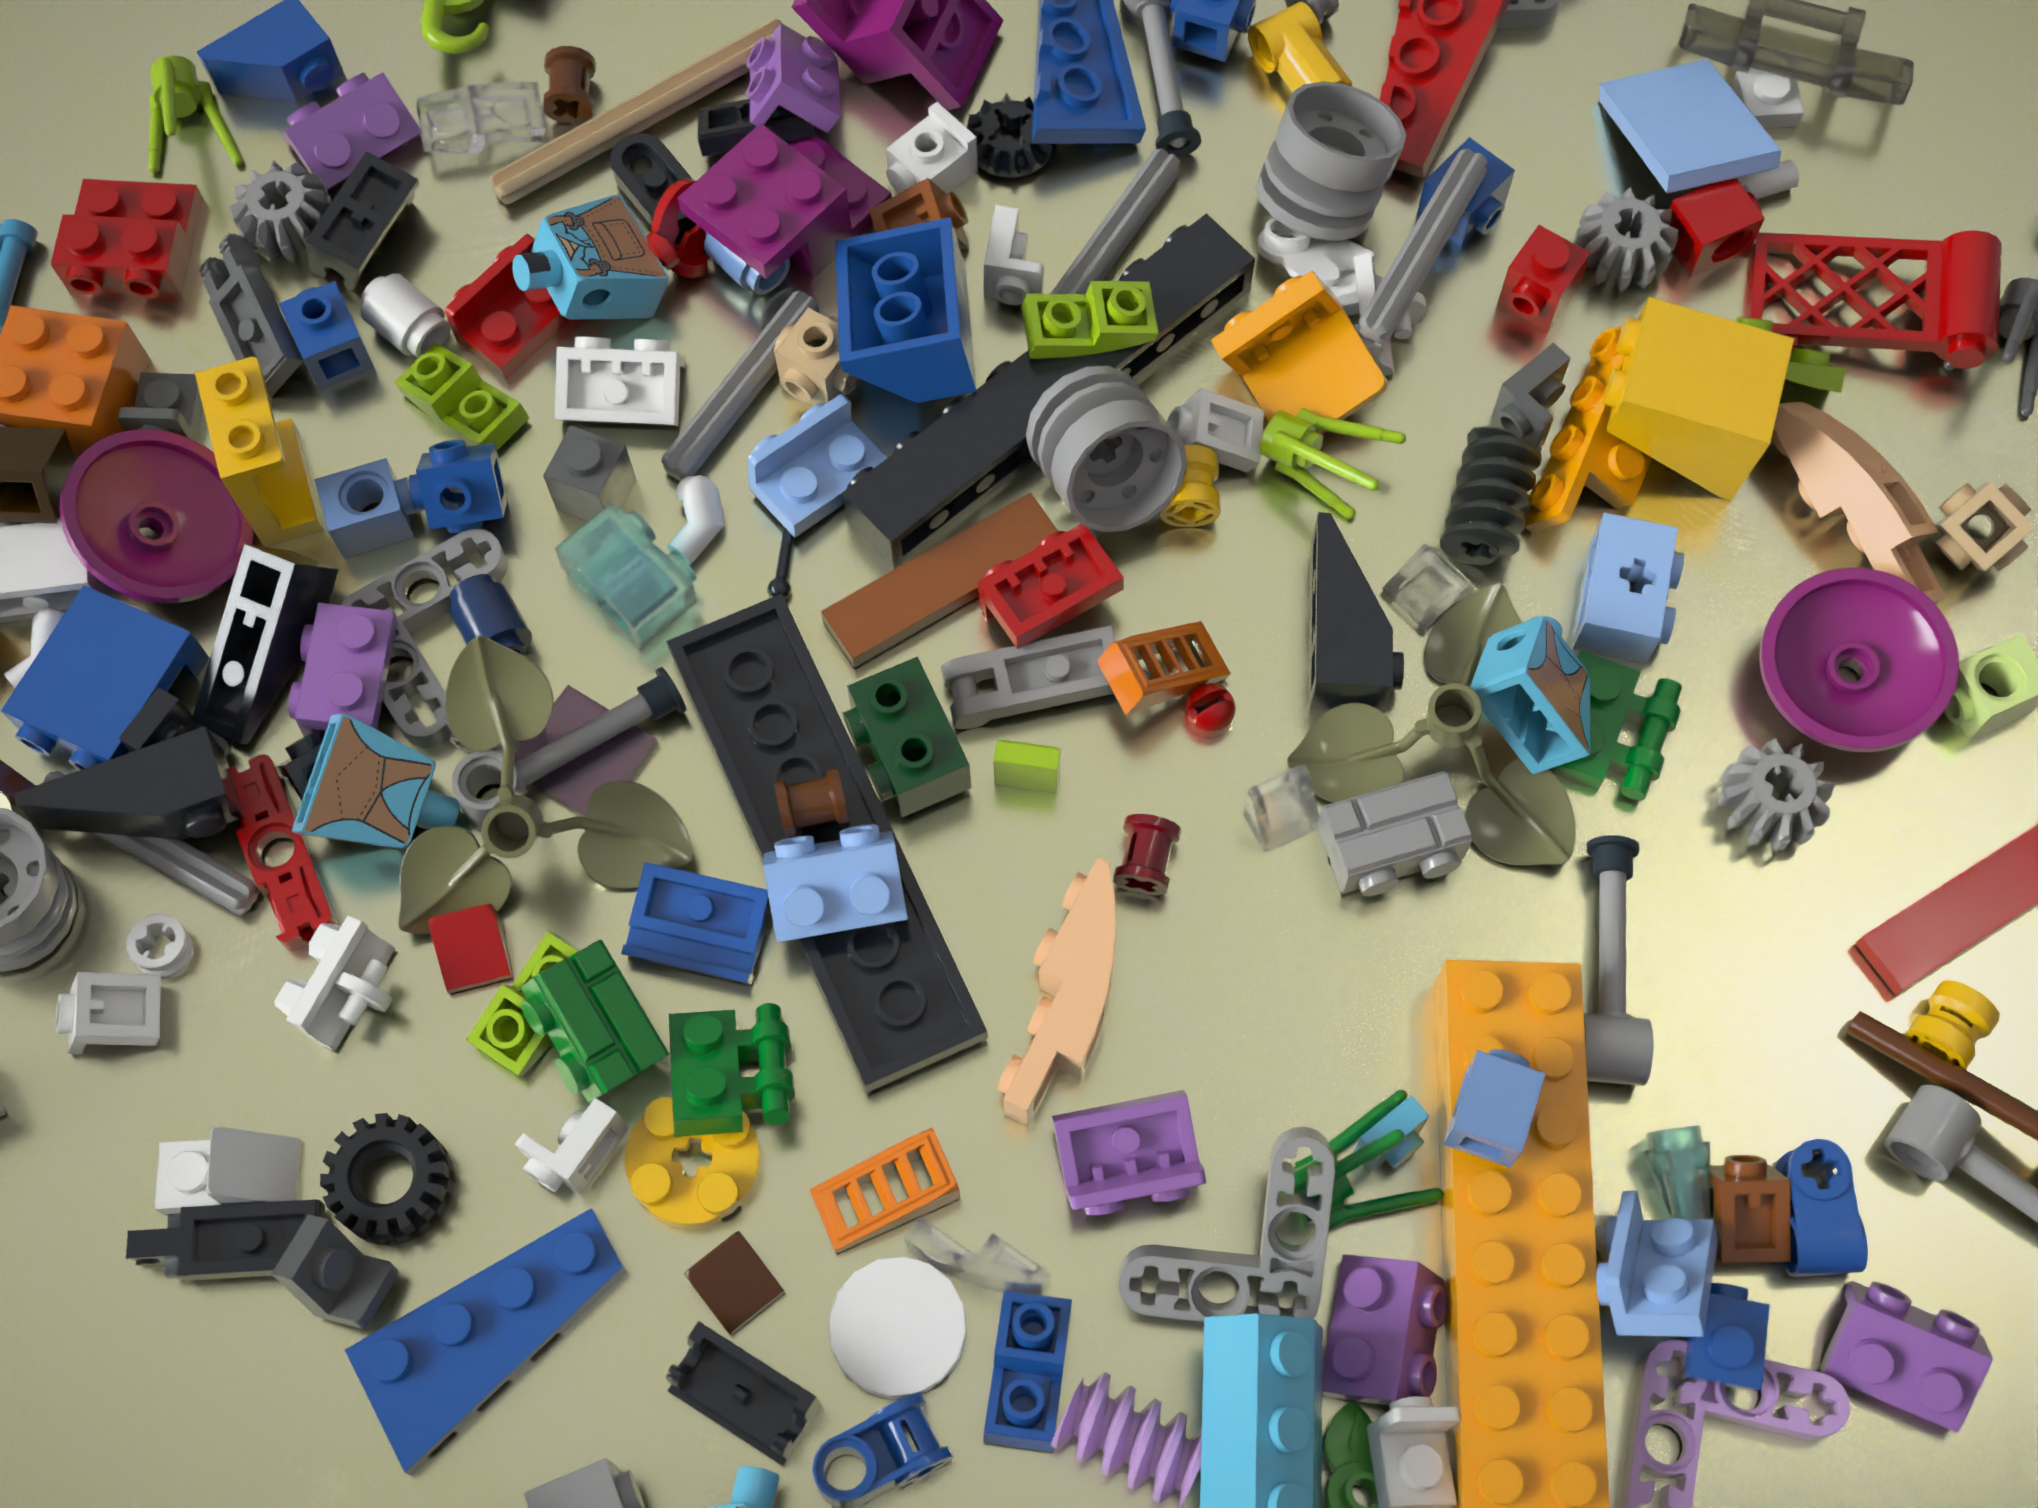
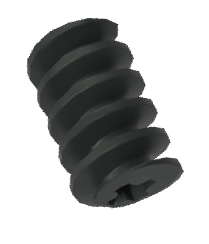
(1490, 497)

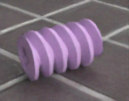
(1131, 1438)

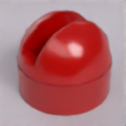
(1215, 719)

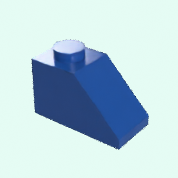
(273, 56)

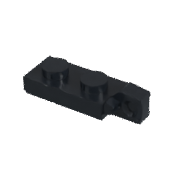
(222, 1239)

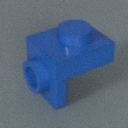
(1732, 1340)

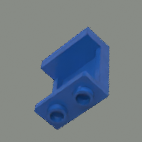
(98, 677)

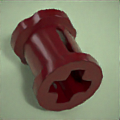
(1146, 854)

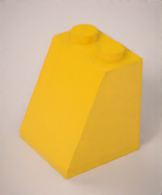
(1697, 392)

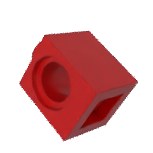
(1714, 225)

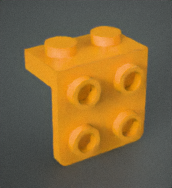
(1302, 353)

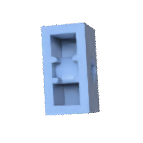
(1624, 556)

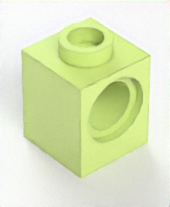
(2010, 671)

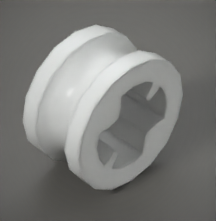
(143, 939)

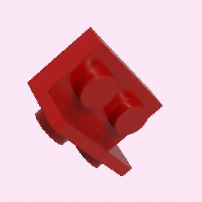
(501, 320)
(1049, 585)

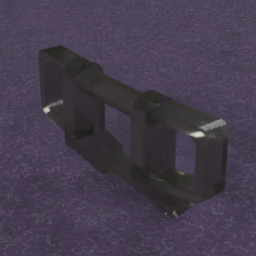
(1851, 71)

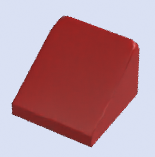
(470, 947)

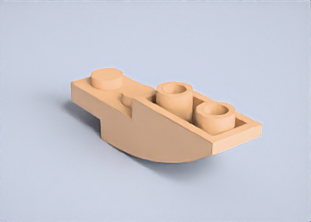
(1852, 478)
(1078, 973)

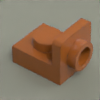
(918, 205)
(1750, 1210)

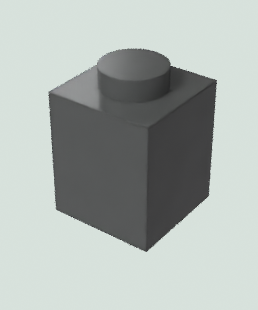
(589, 474)

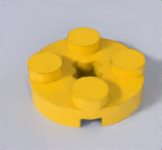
(683, 1200)

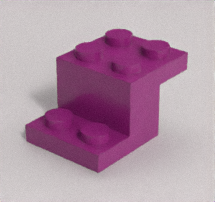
(931, 39)
(783, 201)

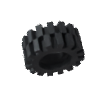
(357, 1153)

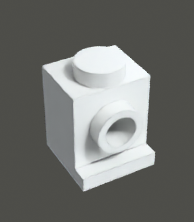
(934, 150)

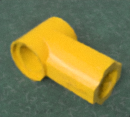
(1294, 48)

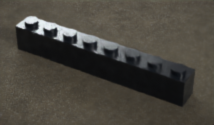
(983, 436)

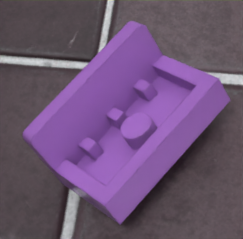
(795, 75)
(362, 119)
(344, 667)
(1128, 1152)
(1383, 1330)
(1908, 1354)

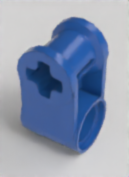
(1824, 1217)
(883, 1451)

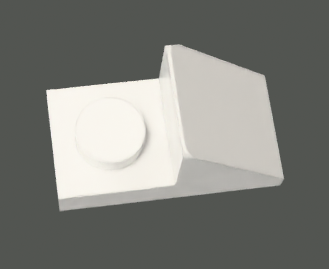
(227, 1170)

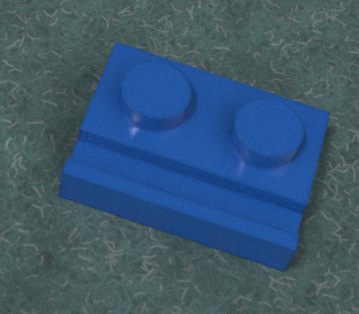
(697, 923)

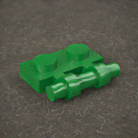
(1612, 703)
(706, 1075)

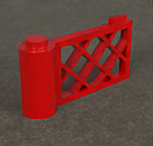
(1957, 303)

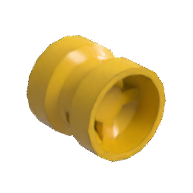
(1196, 499)
(1955, 1022)

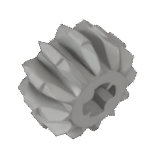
(279, 210)
(1626, 239)
(1800, 800)

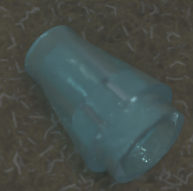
(1681, 1170)

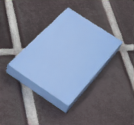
(1689, 126)

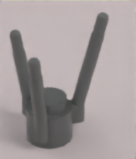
(2018, 323)

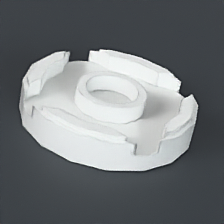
(897, 1327)

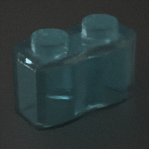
(628, 574)

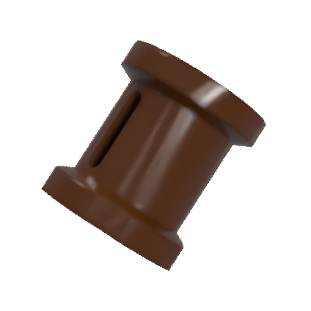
(569, 80)
(811, 802)

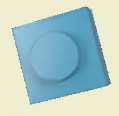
(1409, 1118)

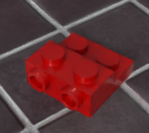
(128, 238)

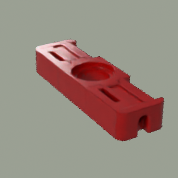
(296, 886)

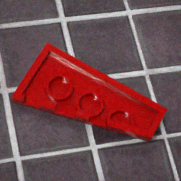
(1431, 68)

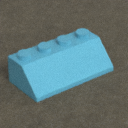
(1262, 1412)

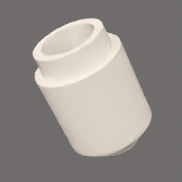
(403, 315)

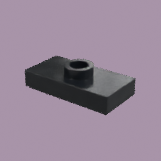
(728, 123)

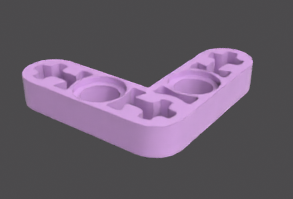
(1711, 1401)

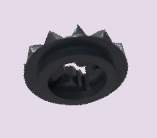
(1005, 155)

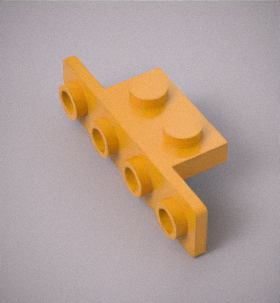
(1585, 451)

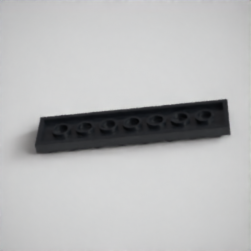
(775, 721)

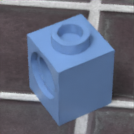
(350, 491)
(1495, 1107)

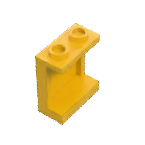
(255, 455)

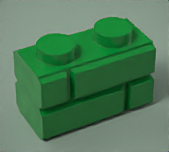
(592, 1022)

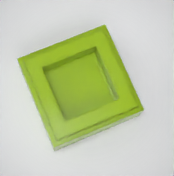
(1027, 765)

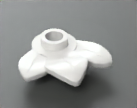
(1303, 253)

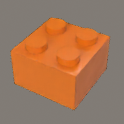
(68, 373)

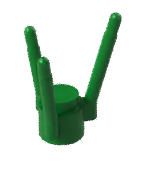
(1342, 1188)

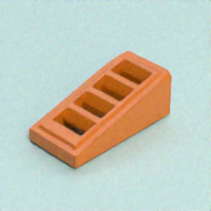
(1132, 685)
(899, 1156)

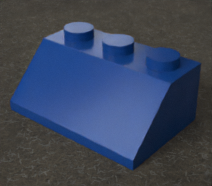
(906, 311)

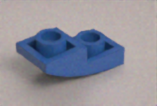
(1027, 1371)

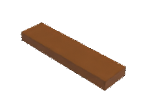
(934, 581)

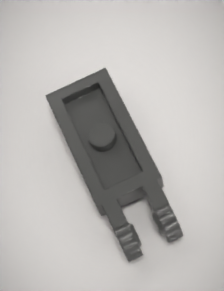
(249, 311)

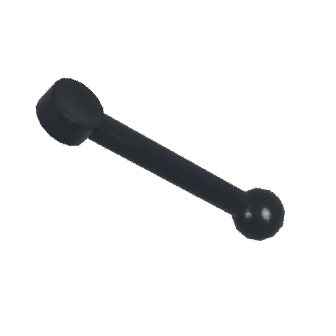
(780, 583)

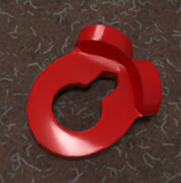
(684, 258)

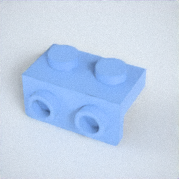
(834, 883)

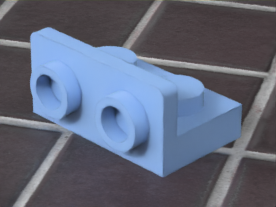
(810, 465)
(1656, 1272)

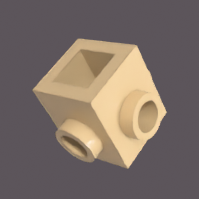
(810, 360)
(2008, 526)

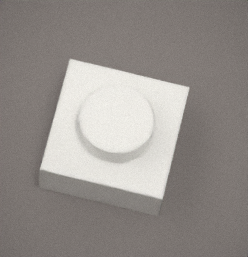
(1770, 98)

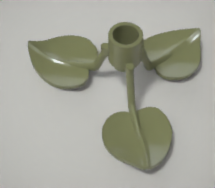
(506, 698)
(1353, 750)

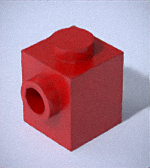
(1543, 278)

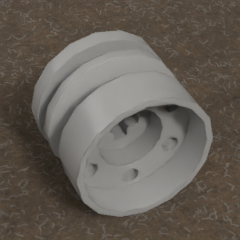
(1330, 161)
(1105, 449)
(37, 893)

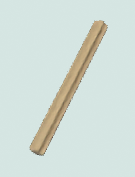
(627, 118)

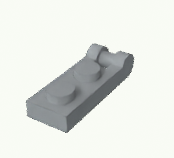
(1029, 677)

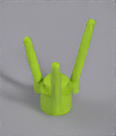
(177, 96)
(1295, 445)

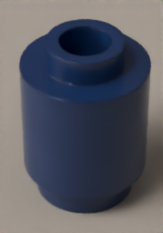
(488, 610)

